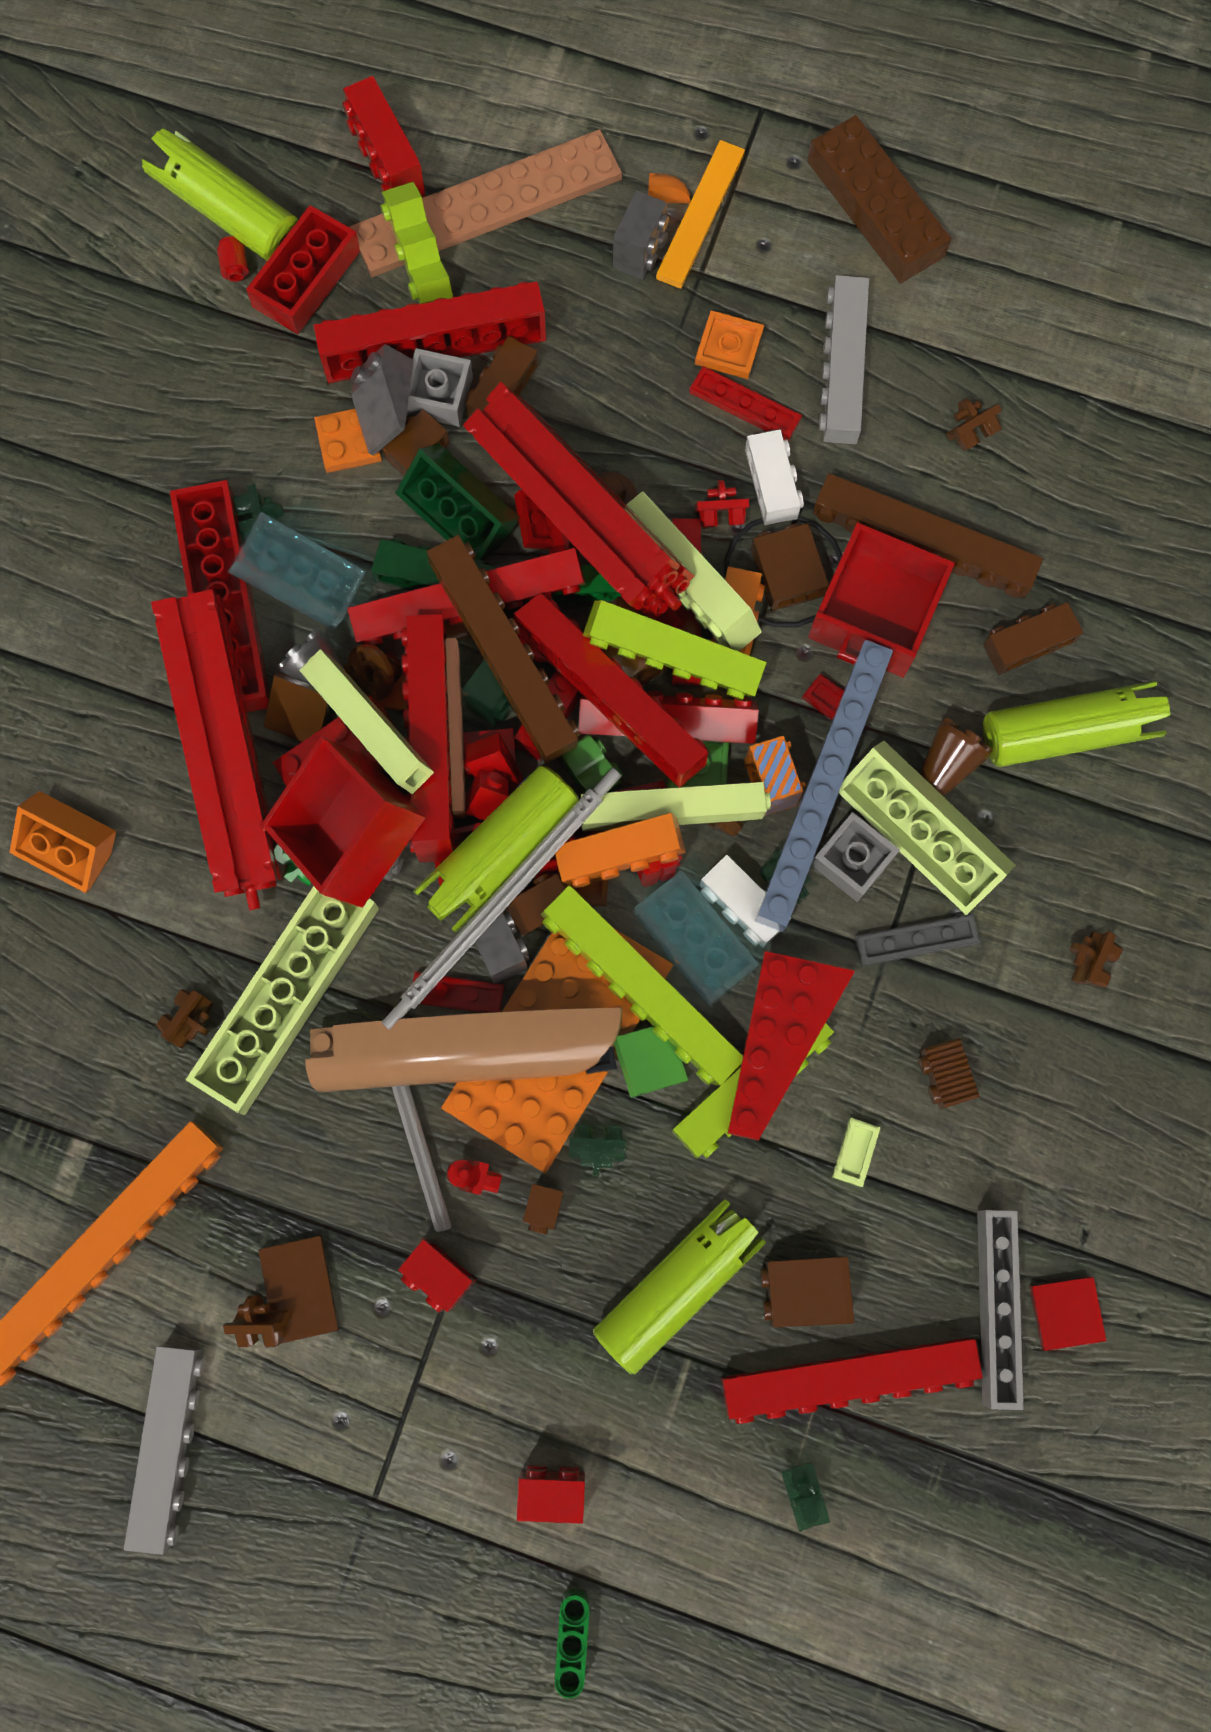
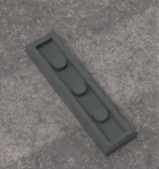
(917, 940)

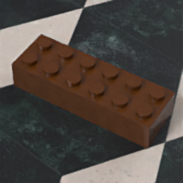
(878, 199)

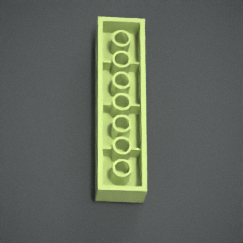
(280, 999)

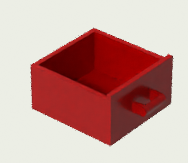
(880, 595)
(342, 822)

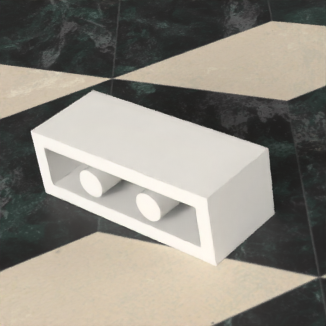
(773, 477)
(739, 899)

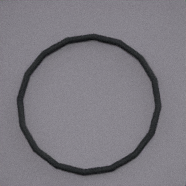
(759, 521)

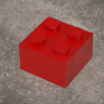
(436, 1276)
(551, 1495)

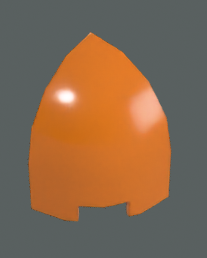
(668, 188)

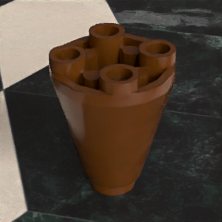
(953, 756)

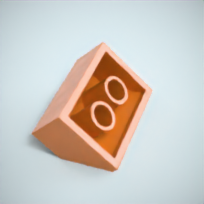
(61, 840)

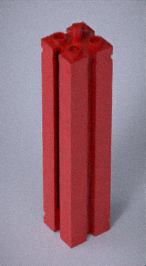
(579, 503)
(217, 743)

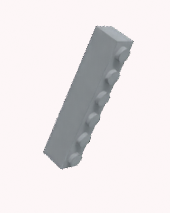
(845, 359)
(1000, 1310)
(163, 1449)

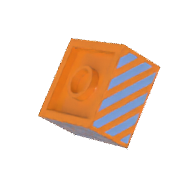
(773, 765)

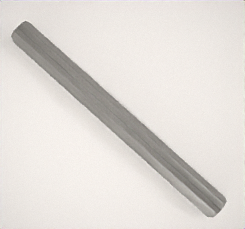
(422, 1158)

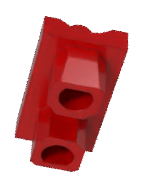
(708, 509)
(473, 1176)

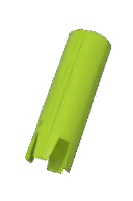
(220, 194)
(1072, 724)
(499, 845)
(678, 1288)

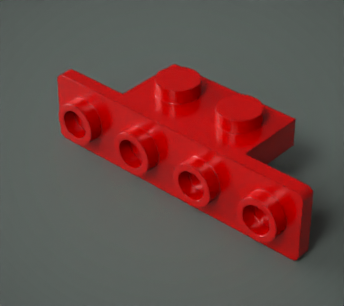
(536, 527)

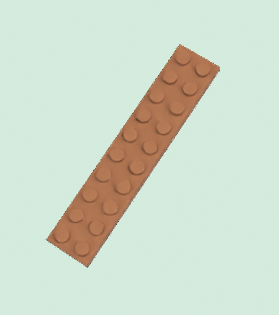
(499, 198)

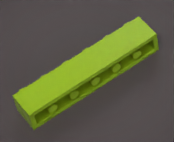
(673, 648)
(712, 1117)

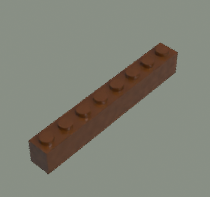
(973, 553)
(502, 648)

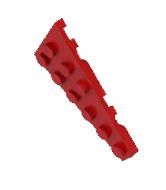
(785, 1020)

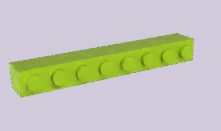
(642, 986)

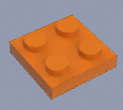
(729, 344)
(343, 441)

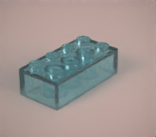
(297, 571)
(695, 938)

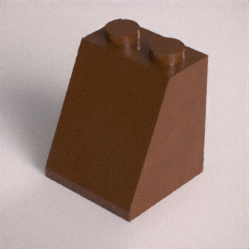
(807, 1292)

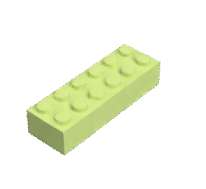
(708, 594)
(925, 827)

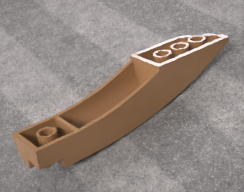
(460, 1048)

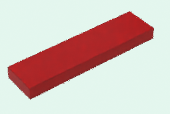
(744, 403)

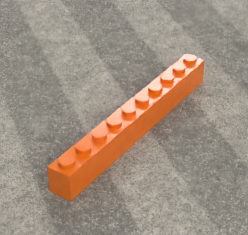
(103, 1245)

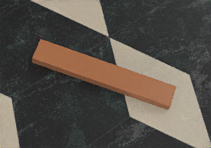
(455, 728)

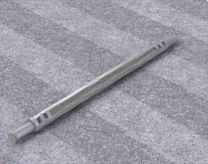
(501, 898)

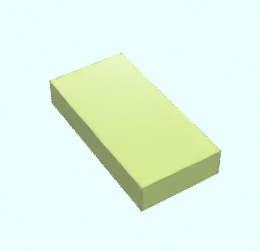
(856, 1152)

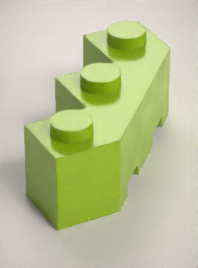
(415, 243)

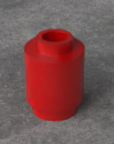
(232, 259)

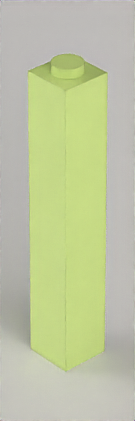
(366, 722)
(688, 804)

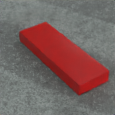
(465, 995)

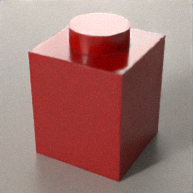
(486, 794)

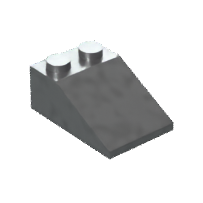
(382, 396)

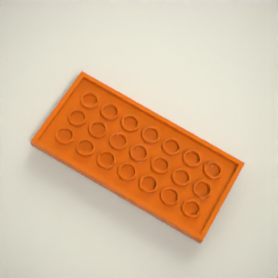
(540, 1113)

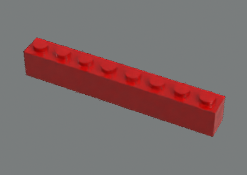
(512, 582)
(611, 690)
(851, 1378)

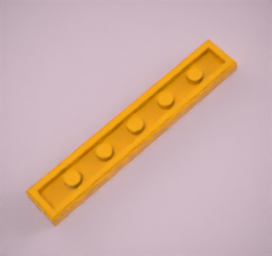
(700, 214)

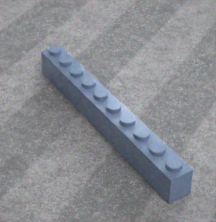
(823, 786)

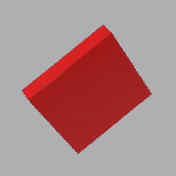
(1067, 1313)

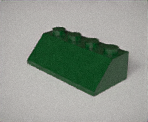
(456, 501)

